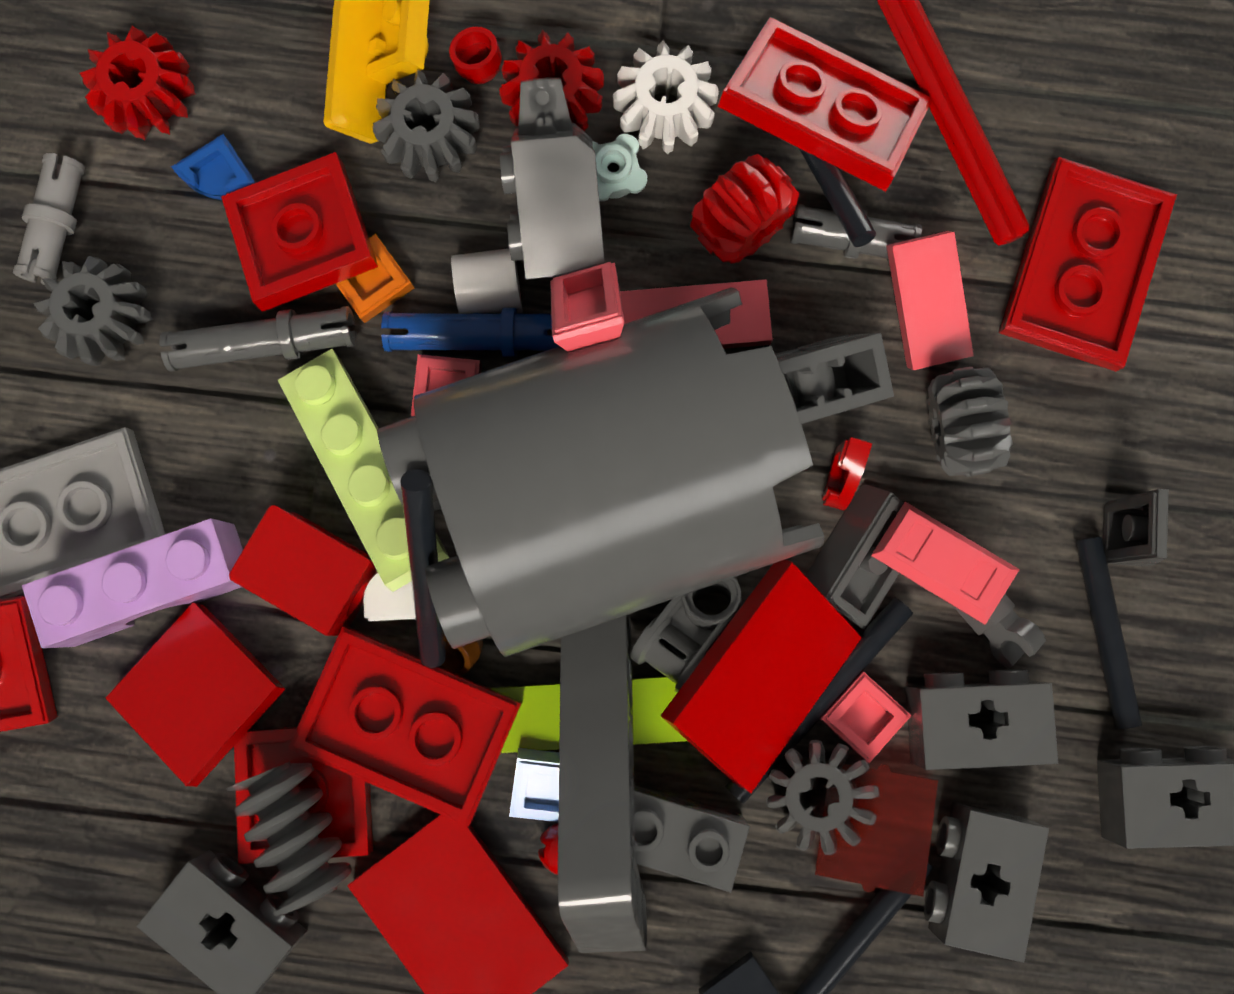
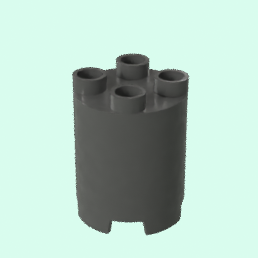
(604, 477)

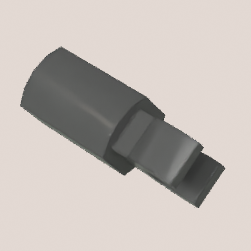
(1008, 633)

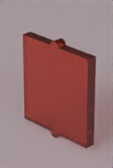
(898, 844)

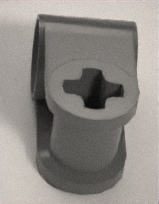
(683, 634)

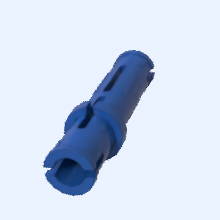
(474, 332)

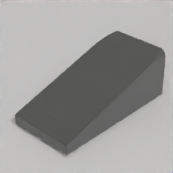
(1137, 529)

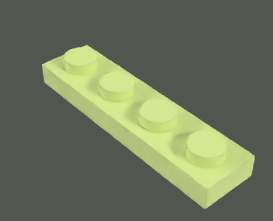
(352, 458)

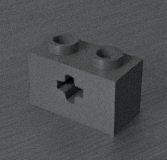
(836, 374)
(1018, 729)
(1138, 803)
(688, 837)
(996, 913)
(190, 923)

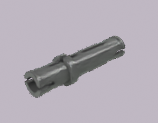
(284, 335)

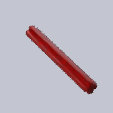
(956, 120)

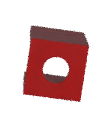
(304, 571)

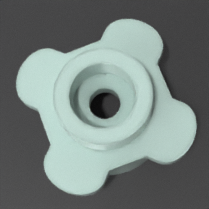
(628, 177)

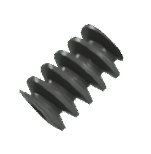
(291, 835)

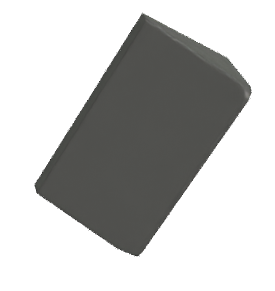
(845, 568)

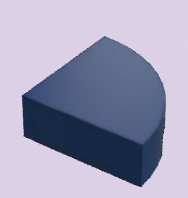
(214, 169)

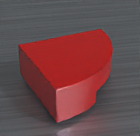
(846, 472)

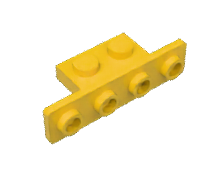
(367, 50)

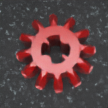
(123, 67)
(574, 68)
(744, 209)

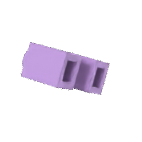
(133, 582)

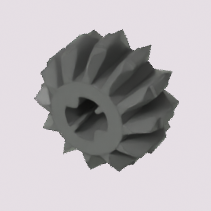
(441, 109)
(93, 311)
(969, 421)
(839, 813)

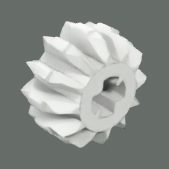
(669, 76)

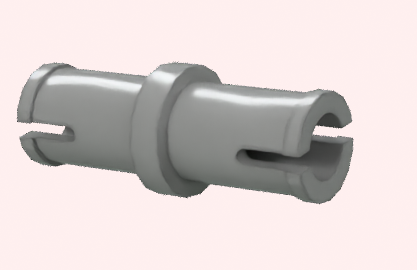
(49, 218)

